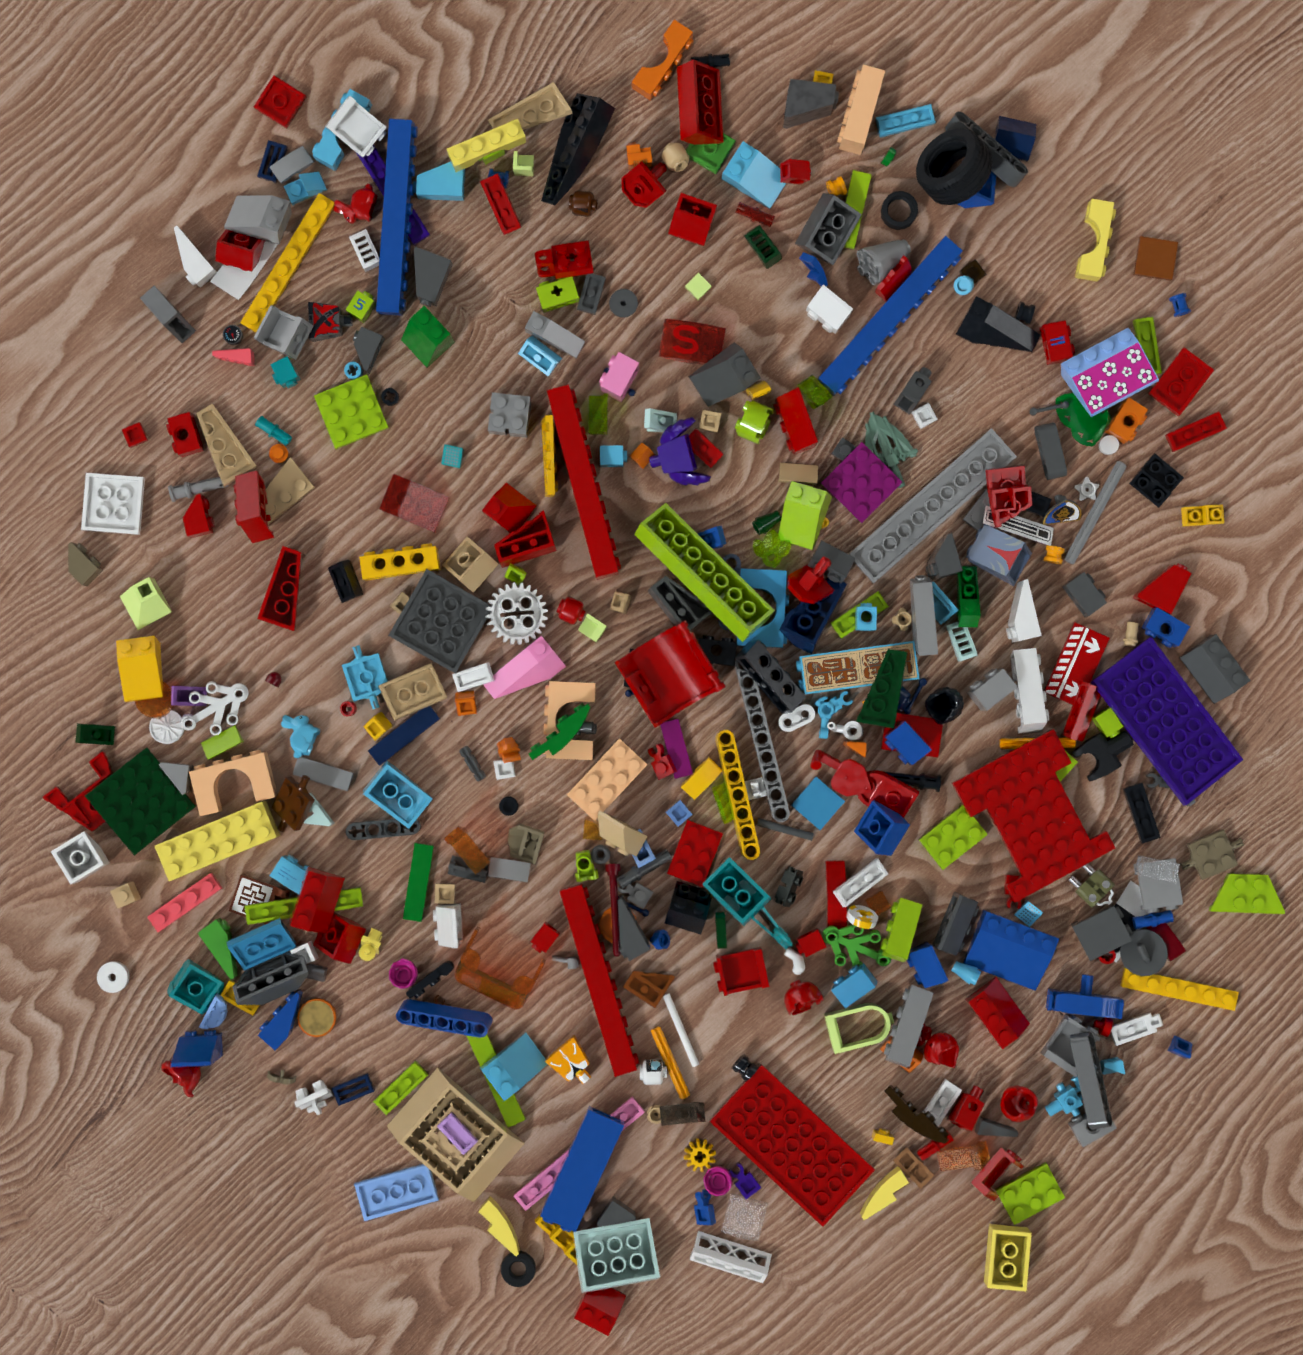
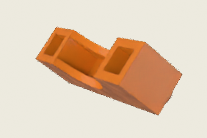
(649, 80)

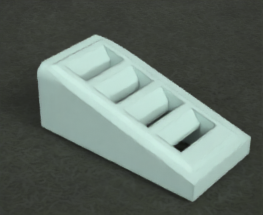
(960, 657)

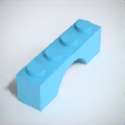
(328, 150)

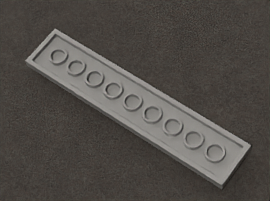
(931, 506)

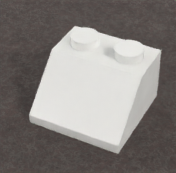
(829, 310)

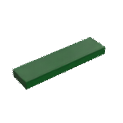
(418, 882)

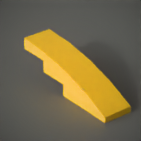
(562, 1238)

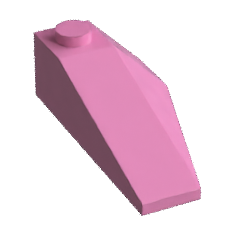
(529, 667)

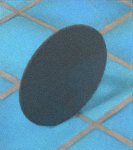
(1145, 953)

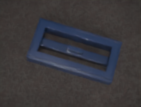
(268, 177)
(368, 1083)

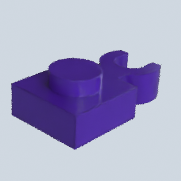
(746, 1182)

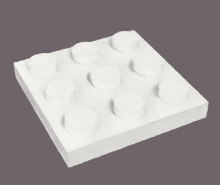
(113, 503)

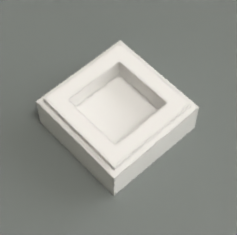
(924, 415)
(504, 770)

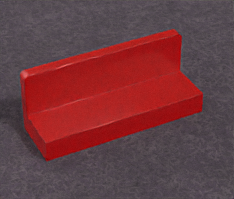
(1081, 712)

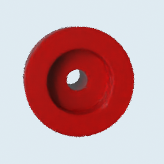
(1104, 1026)

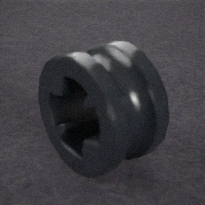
(388, 402)

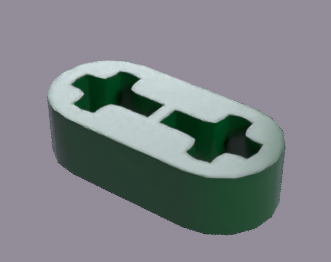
(720, 930)

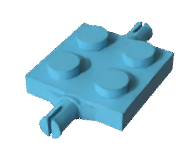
(365, 676)

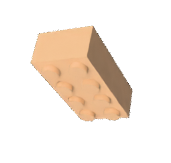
(861, 109)
(607, 779)

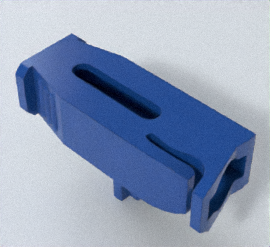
(1084, 1001)

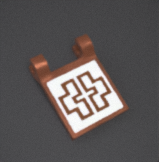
(254, 891)

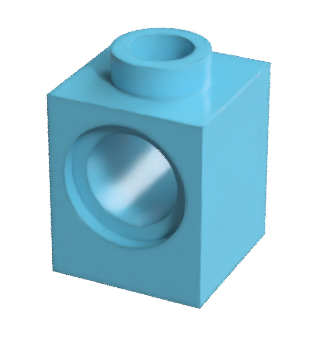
(612, 456)
(860, 625)

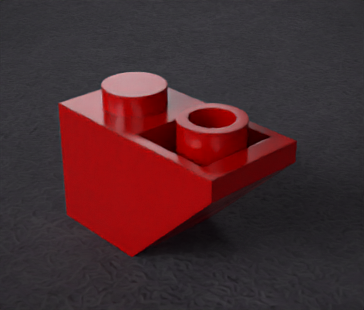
(197, 518)

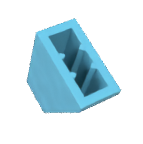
(441, 184)

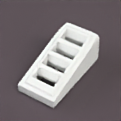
(371, 263)

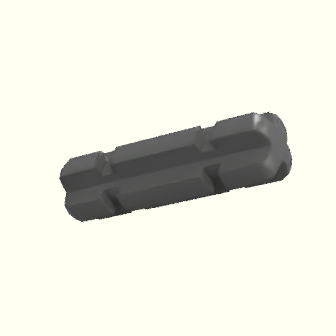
(472, 763)

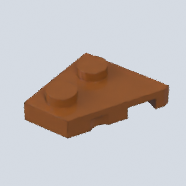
(648, 986)

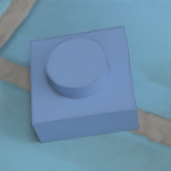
(679, 813)

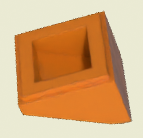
(465, 703)

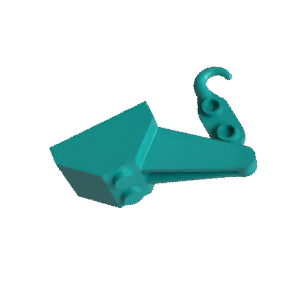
(743, 898)

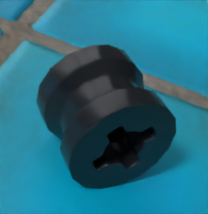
(1025, 312)

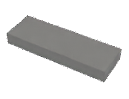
(323, 773)

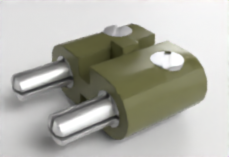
(1094, 887)

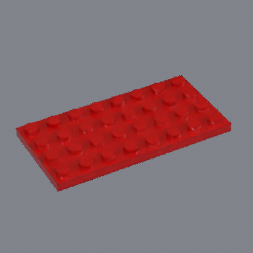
(792, 1145)

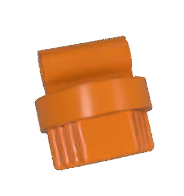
(508, 750)

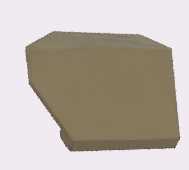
(525, 843)

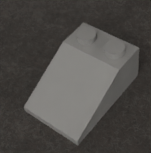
(260, 217)

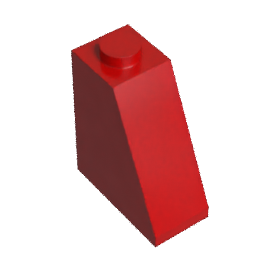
(1165, 588)

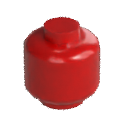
(571, 610)

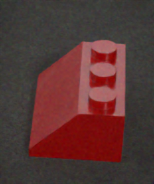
(795, 421)
(316, 901)
(998, 1012)

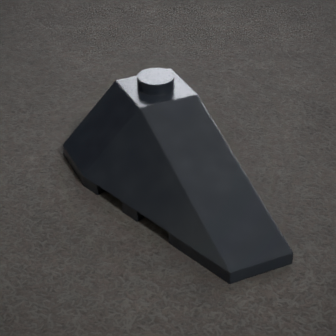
(994, 327)

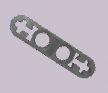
(383, 829)

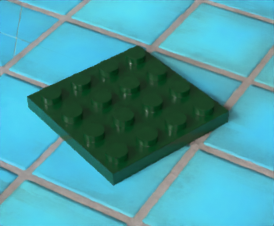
(139, 801)

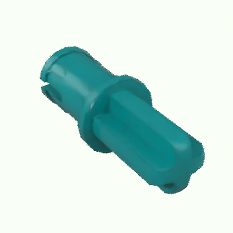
(273, 430)

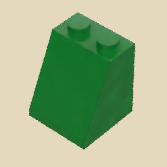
(426, 337)

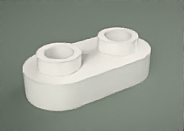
(796, 718)

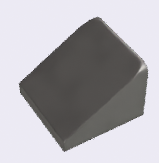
(317, 972)

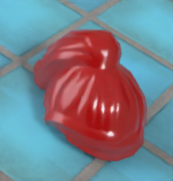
(185, 1076)

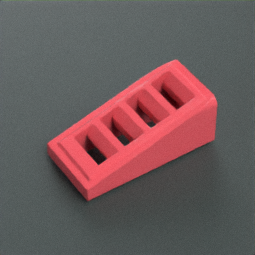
(239, 356)

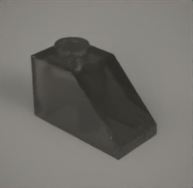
(682, 1114)

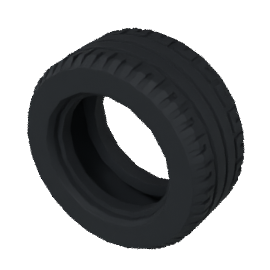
(966, 178)

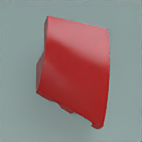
(1007, 493)

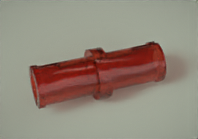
(755, 214)

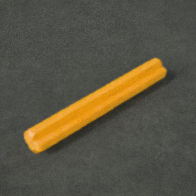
(1012, 743)
(670, 1062)

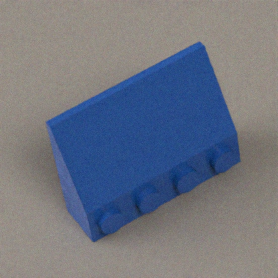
(1010, 950)

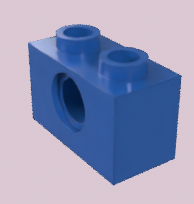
(1176, 628)

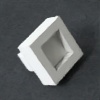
(755, 788)

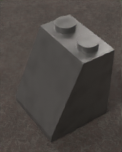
(808, 101)

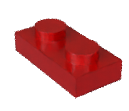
(705, 448)

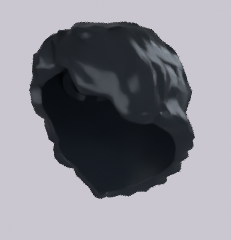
(944, 705)

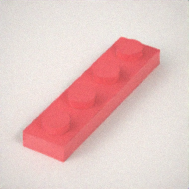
(184, 902)

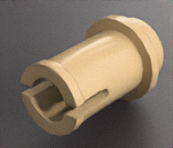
(1131, 634)

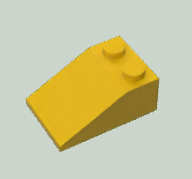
(140, 668)

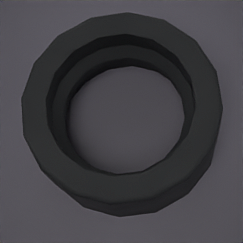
(899, 195)

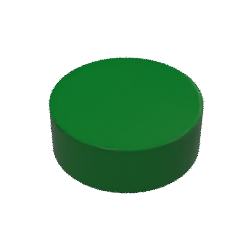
(888, 156)

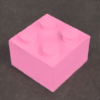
(619, 377)

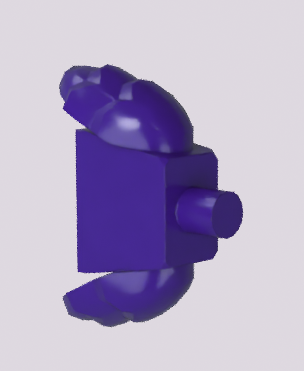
(677, 455)

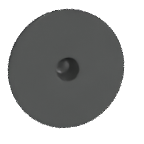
(623, 303)

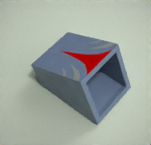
(999, 554)

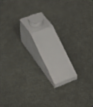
(554, 334)

